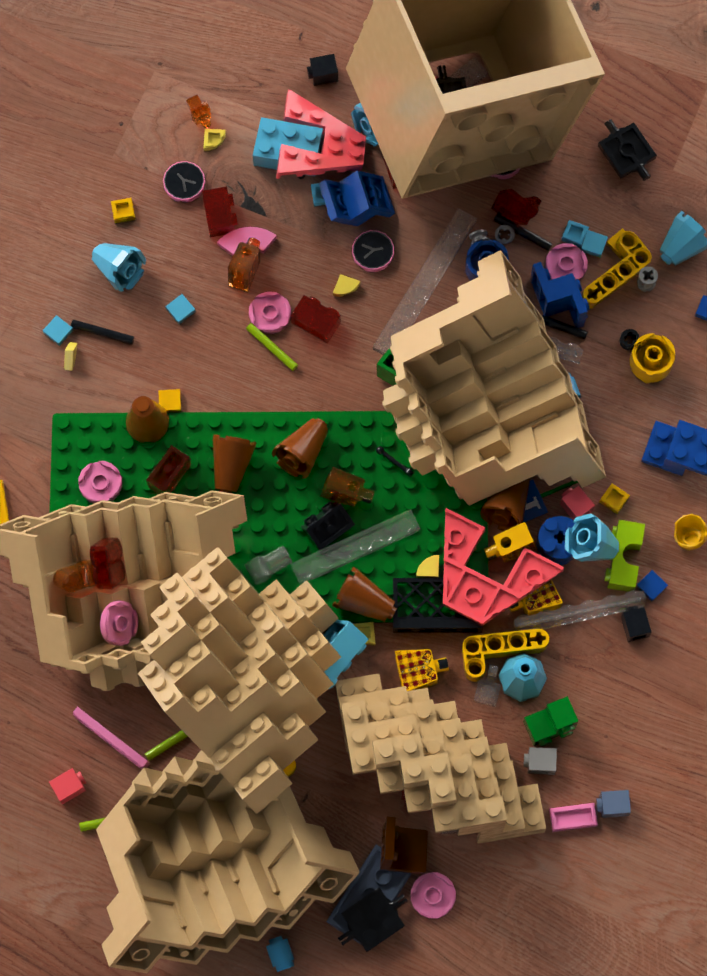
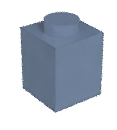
(613, 803)

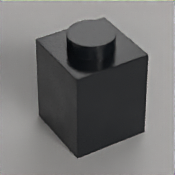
(323, 70)
(635, 623)

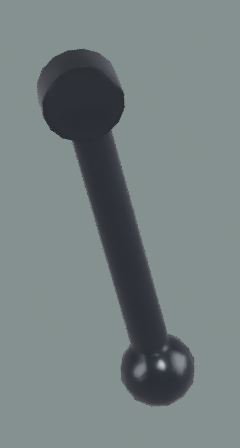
(381, 451)

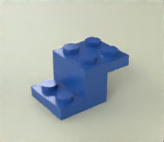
(356, 198)
(559, 294)
(677, 448)

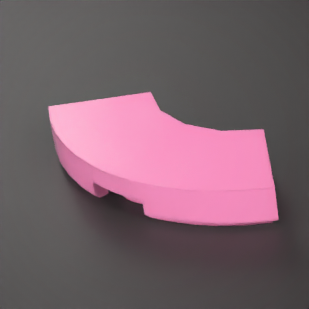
(231, 240)

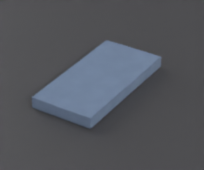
(366, 882)

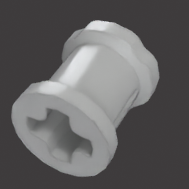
(644, 274)

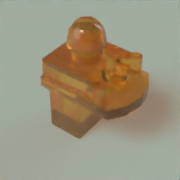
(199, 111)

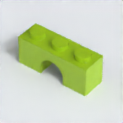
(621, 574)

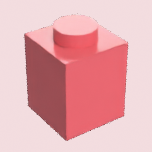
(576, 502)
(68, 785)

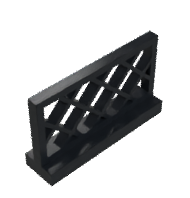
(428, 624)

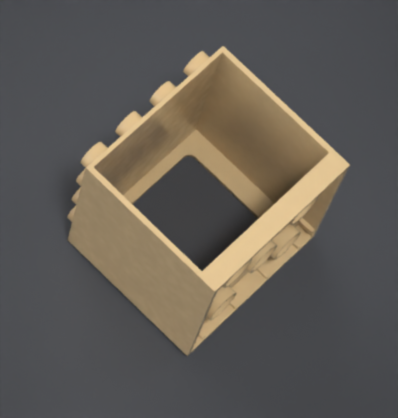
(435, 140)

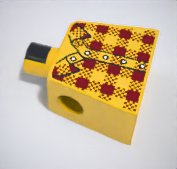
(517, 536)
(541, 599)
(418, 668)

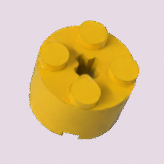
(656, 347)

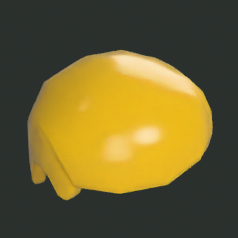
(690, 532)

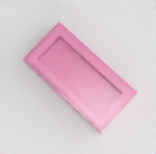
(573, 817)

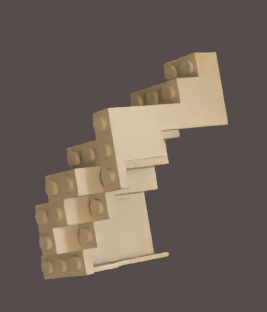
(488, 393)
(157, 541)
(241, 671)
(436, 761)
(207, 868)

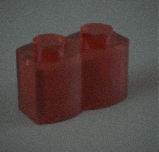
(107, 563)

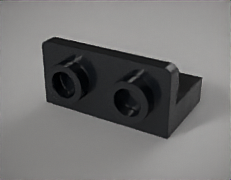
(327, 524)

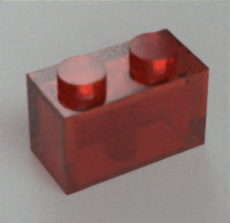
(218, 211)
(316, 318)
(169, 471)

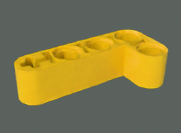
(613, 275)
(506, 649)

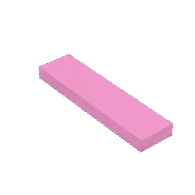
(110, 738)

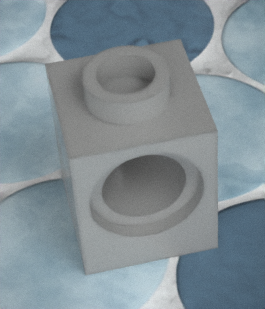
(541, 760)

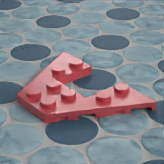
(341, 145)
(476, 594)

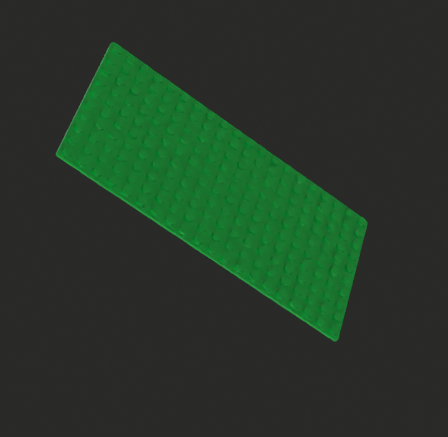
(278, 501)

